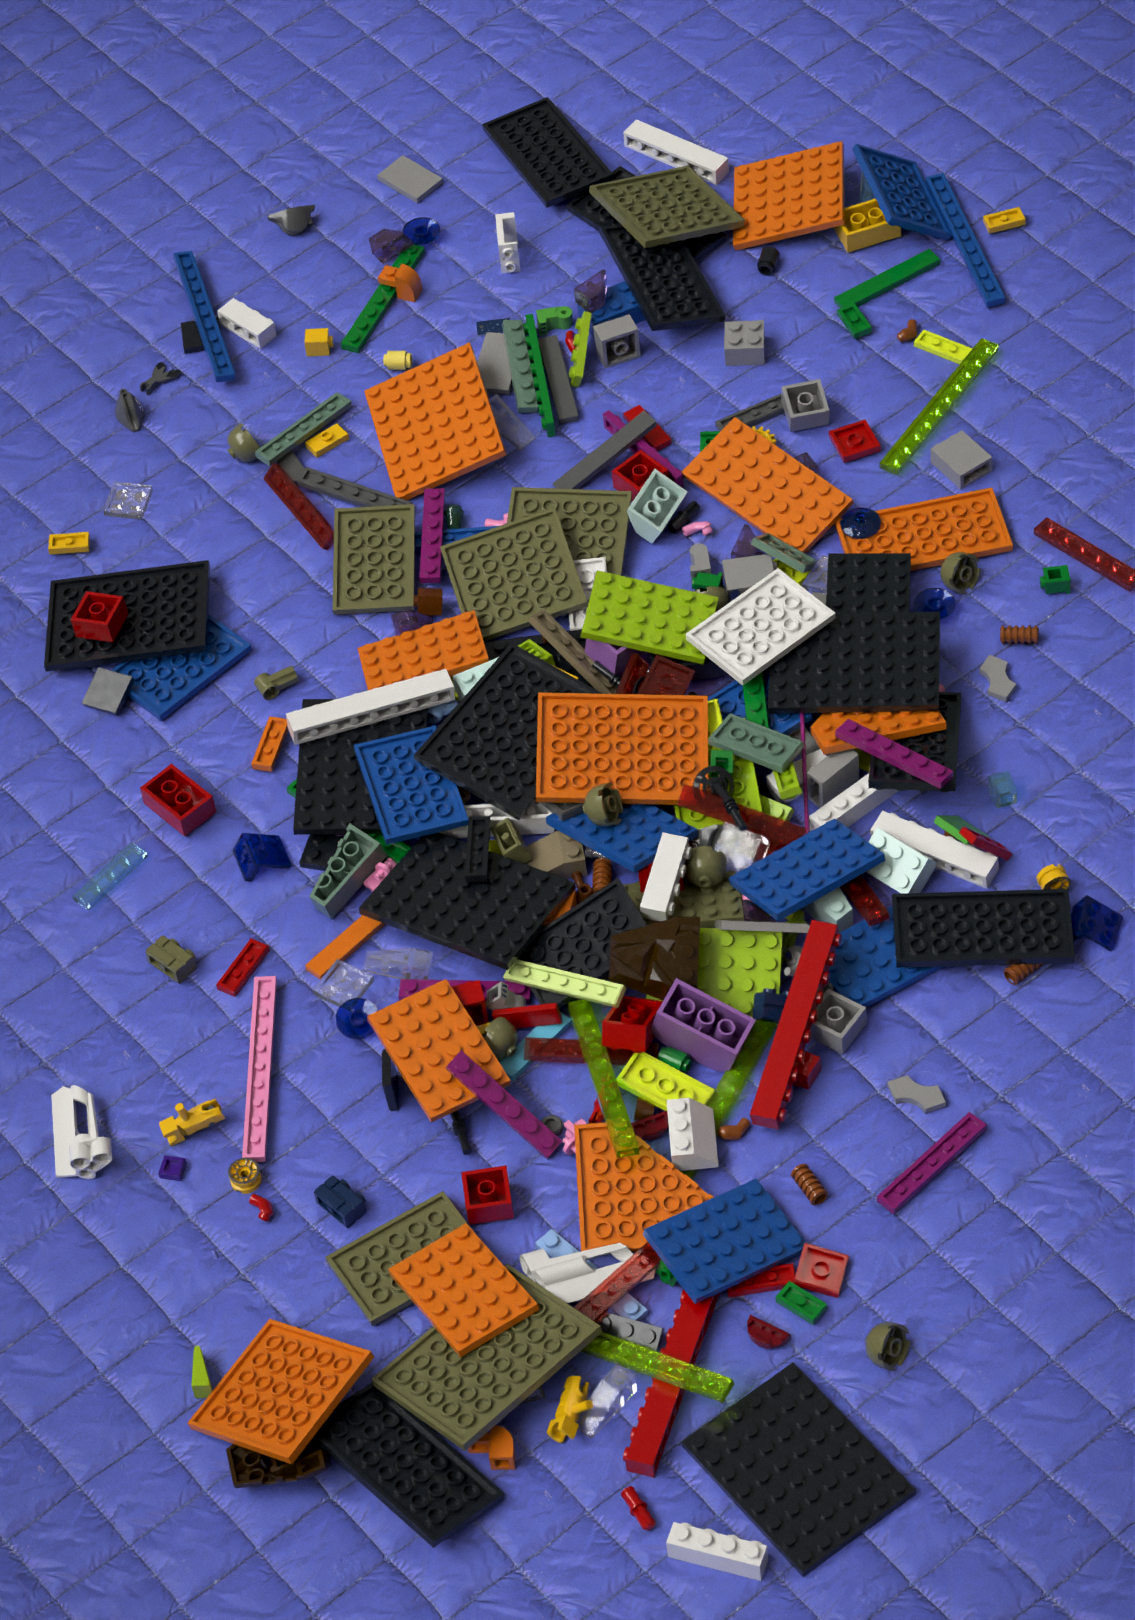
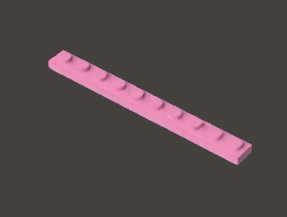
(259, 1068)

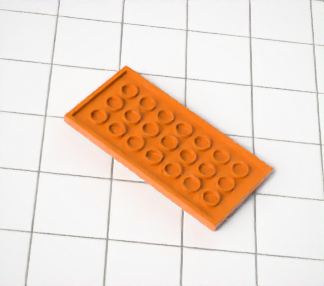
(767, 486)
(936, 529)

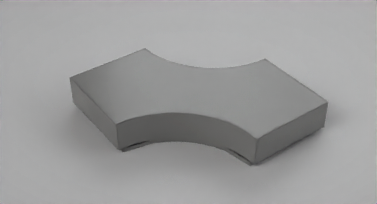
(995, 672)
(925, 1097)

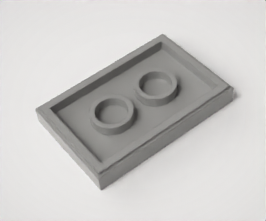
(410, 179)

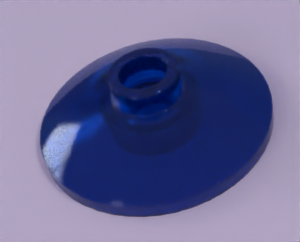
(422, 230)
(860, 523)
(935, 601)
(349, 1012)

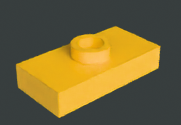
(1004, 220)
(326, 440)
(69, 543)

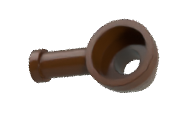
(583, 890)
(643, 1109)

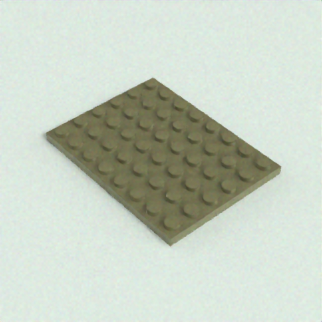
(475, 1392)

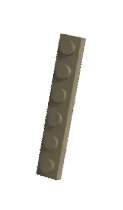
(570, 650)

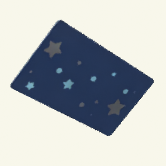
(493, 326)

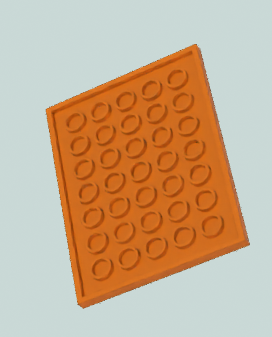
(435, 422)
(630, 740)

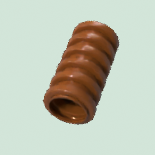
(1019, 634)
(601, 874)
(1018, 972)
(809, 1184)

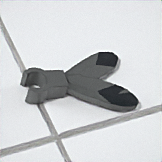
(159, 376)

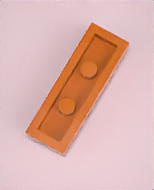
(270, 744)

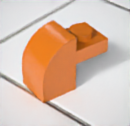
(405, 280)
(499, 1446)

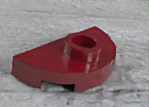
(651, 1127)
(765, 1334)

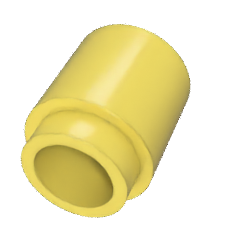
(397, 360)

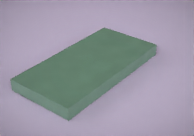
(756, 743)

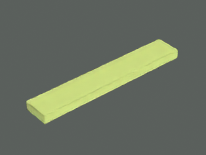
(565, 983)

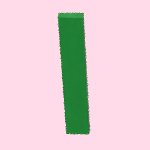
(888, 279)

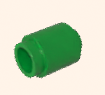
(675, 1058)

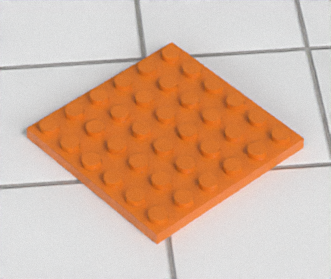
(790, 195)
(280, 1390)

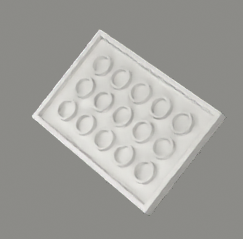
(760, 626)

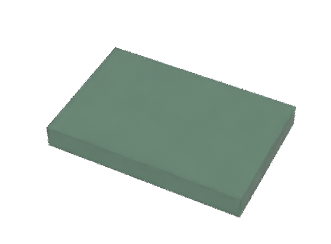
(784, 552)

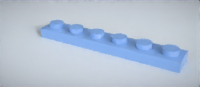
(556, 1246)

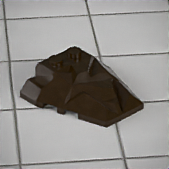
(656, 955)
(256, 1469)

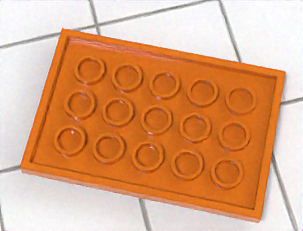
(447, 644)
(424, 1037)
(463, 1290)

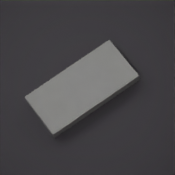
(494, 364)
(761, 926)

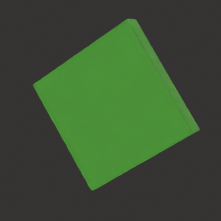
(954, 824)

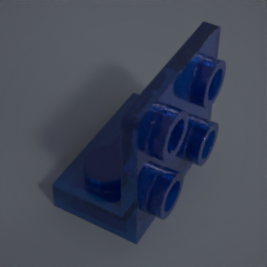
(259, 851)
(1095, 922)

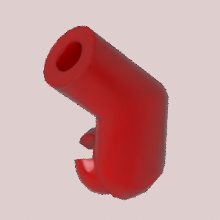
(569, 340)
(264, 1206)

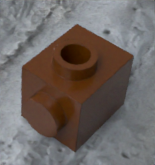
(428, 601)

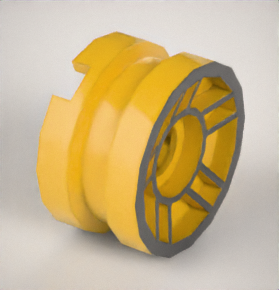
(1053, 877)
(248, 1168)

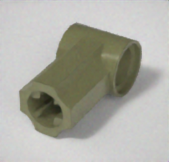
(270, 685)

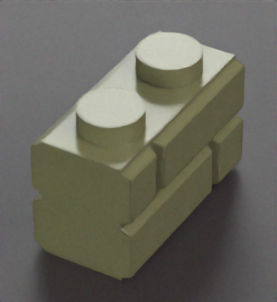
(510, 841)
(171, 958)

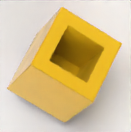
(318, 342)

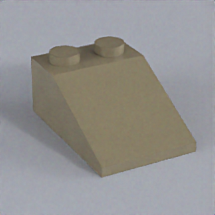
(558, 855)

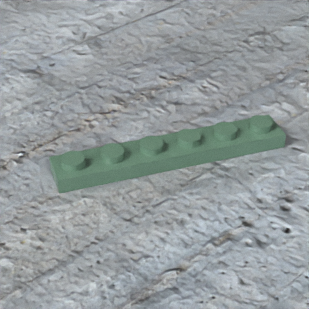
(520, 366)
(303, 429)

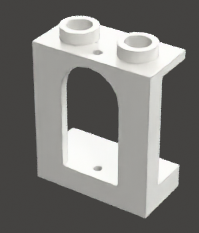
(507, 242)

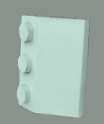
(655, 505)

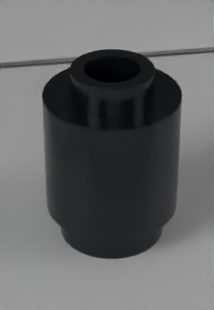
(768, 260)

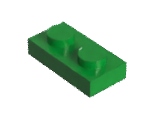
(854, 321)
(801, 1303)

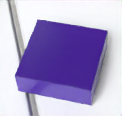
(172, 1168)

